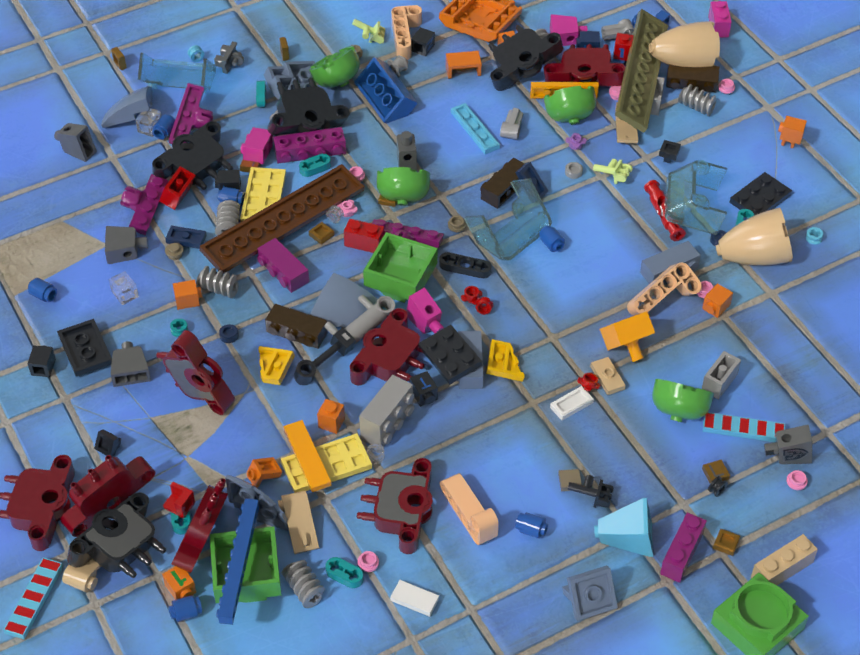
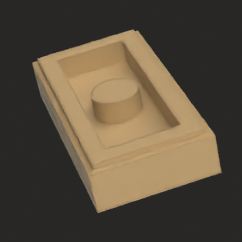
(607, 376)

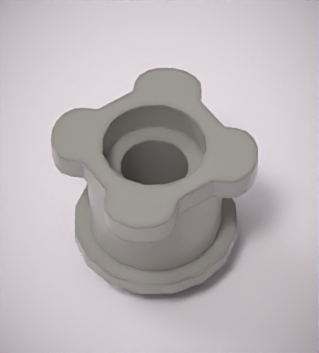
(398, 65)

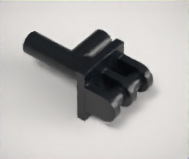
(602, 494)

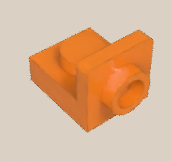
(263, 469)

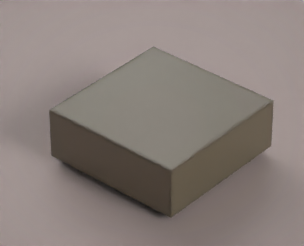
(567, 476)

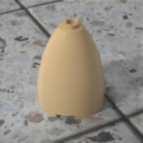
(687, 45)
(757, 240)

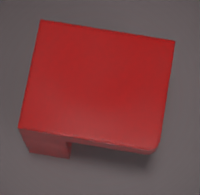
(180, 500)

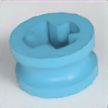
(195, 49)
(814, 231)

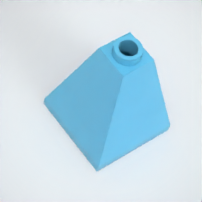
(628, 528)

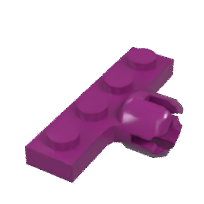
(190, 113)
(143, 202)
(427, 237)

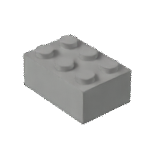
(386, 411)

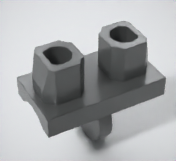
(229, 57)

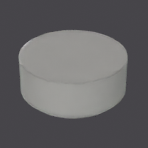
(573, 170)

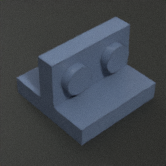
(591, 592)

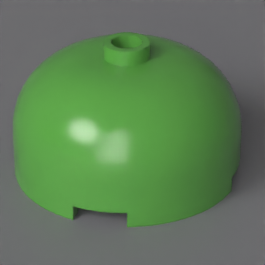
(336, 68)
(571, 104)
(403, 184)
(681, 400)

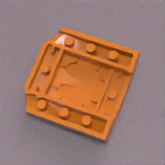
(480, 17)

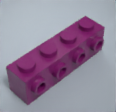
(309, 144)

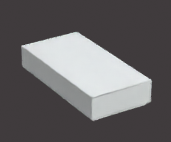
(571, 403)
(414, 598)

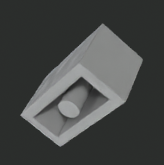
(721, 374)

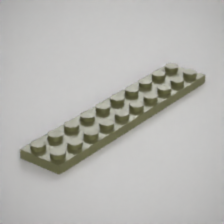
(640, 73)

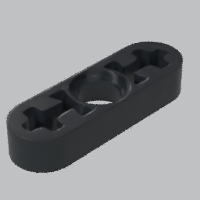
(460, 259)

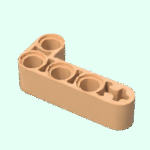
(402, 19)
(660, 291)
(480, 523)

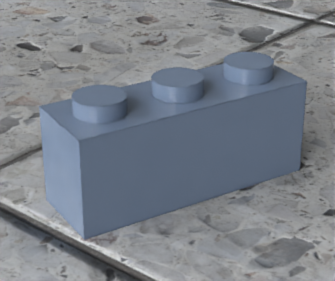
(658, 263)
(474, 379)

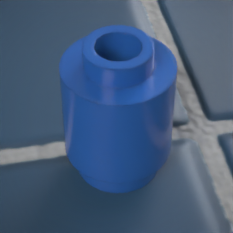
(163, 126)
(231, 194)
(551, 238)
(42, 290)
(531, 525)
(185, 608)

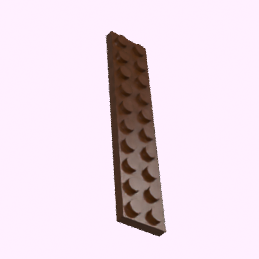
(281, 218)

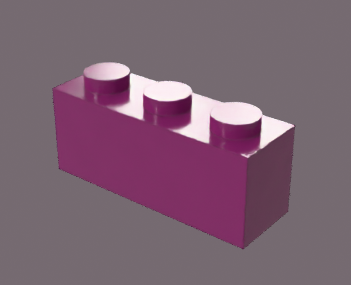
(283, 265)
(683, 547)

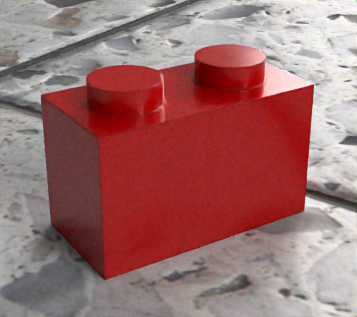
(177, 188)
(363, 235)

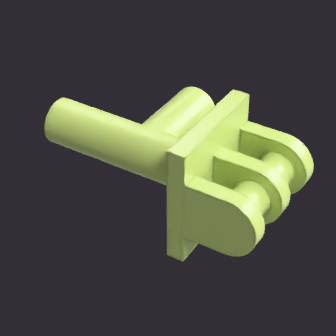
(377, 32)
(617, 168)

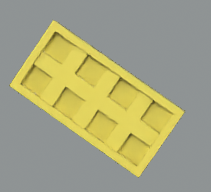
(263, 189)
(339, 457)

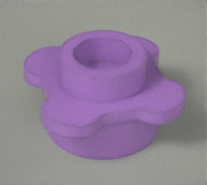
(576, 141)

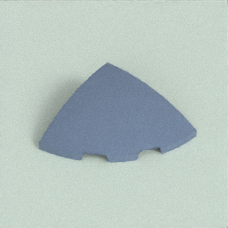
(287, 73)
(128, 106)
(340, 302)
(269, 511)

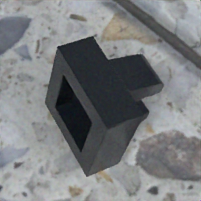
(669, 151)
(107, 443)

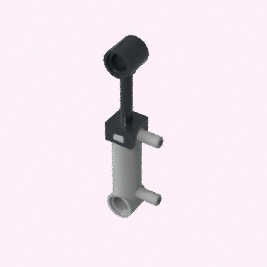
(345, 338)

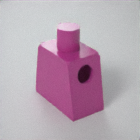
(566, 27)
(424, 312)

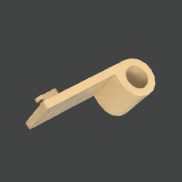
(625, 132)
(299, 521)
(82, 577)

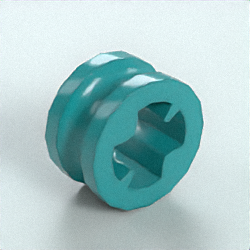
(175, 323)

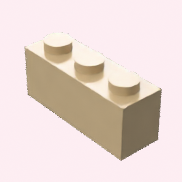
(786, 560)

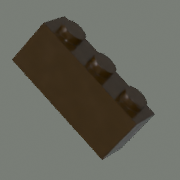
(702, 77)
(499, 187)
(296, 326)

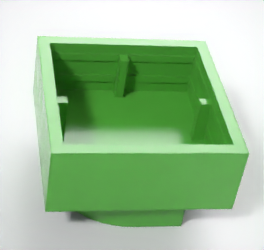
(400, 267)
(262, 566)
(759, 617)

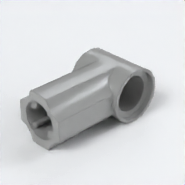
(610, 31)
(511, 126)

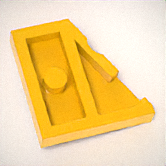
(503, 361)
(274, 364)

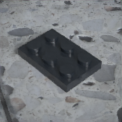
(761, 194)
(84, 347)
(450, 354)

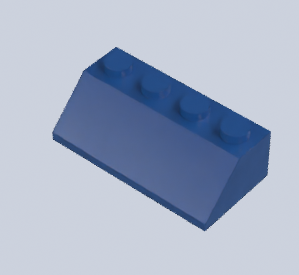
(385, 91)

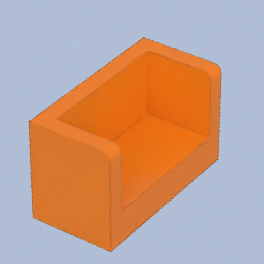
(463, 60)

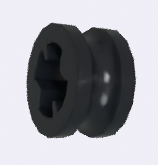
(717, 486)

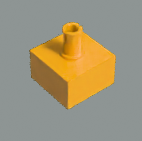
(627, 333)

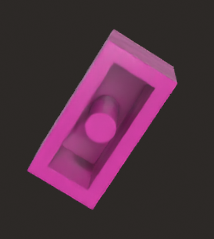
(721, 17)
(257, 145)

